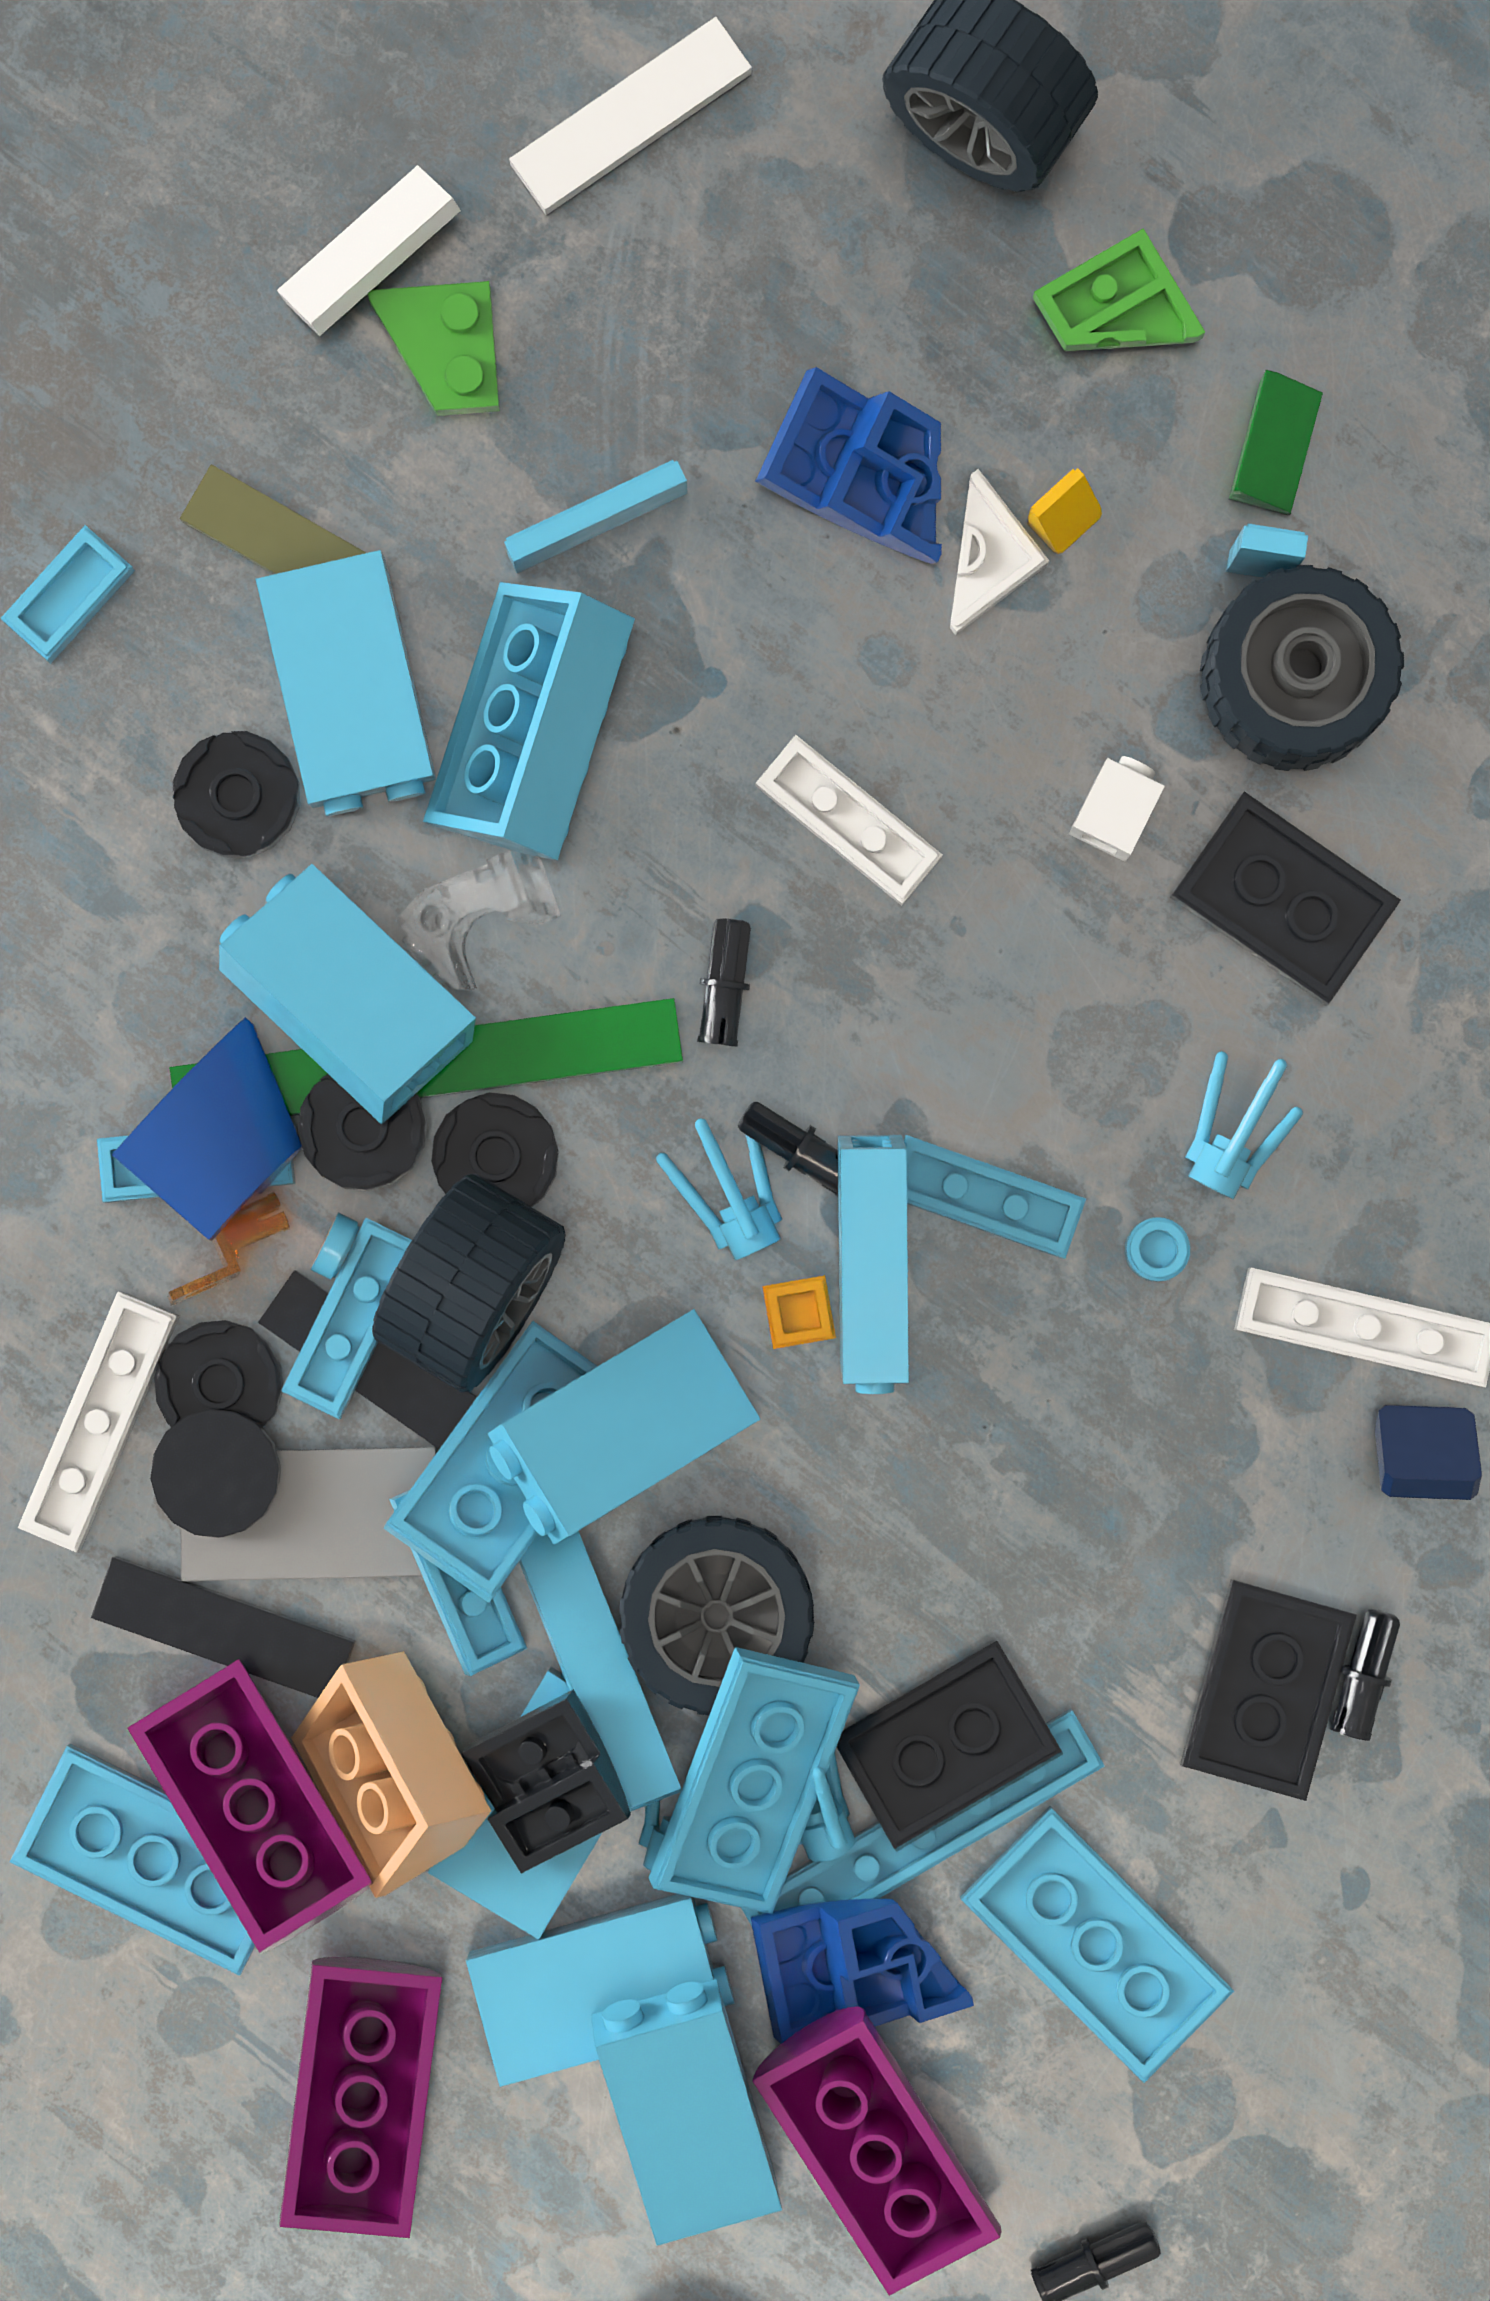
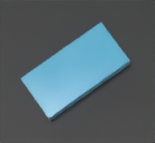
(1265, 550)
(67, 594)

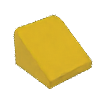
(1065, 512)

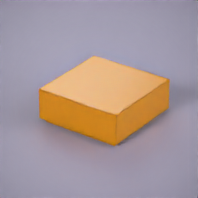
(799, 1312)

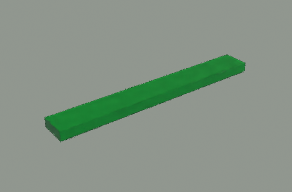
(522, 1051)

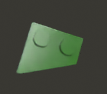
(1119, 301)
(445, 342)

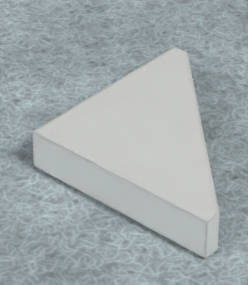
(993, 555)

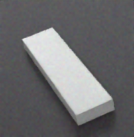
(630, 115)
(1365, 1327)
(98, 1422)

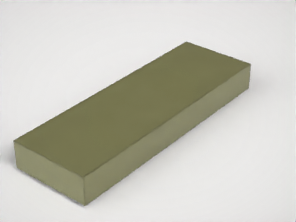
(260, 526)

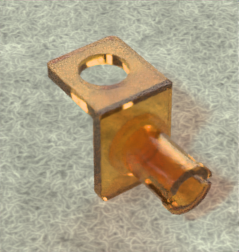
(238, 1233)

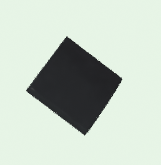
(547, 1781)

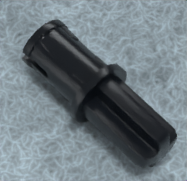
(725, 982)
(798, 1147)
(1366, 1675)
(1096, 2263)

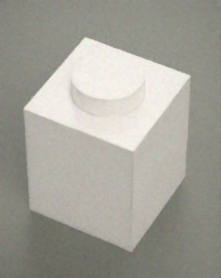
(1118, 807)

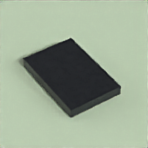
(1285, 898)
(1268, 1690)
(947, 1746)

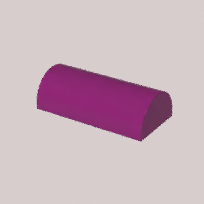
(250, 1807)
(361, 2097)
(874, 2149)

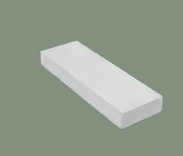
(368, 250)
(848, 820)

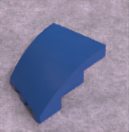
(860, 464)
(215, 1134)
(846, 1957)

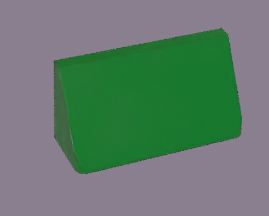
(1276, 443)

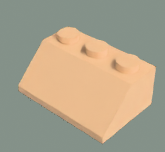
(389, 1770)

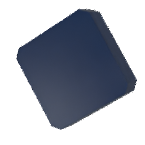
(1428, 1452)

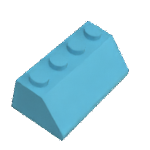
(529, 719)

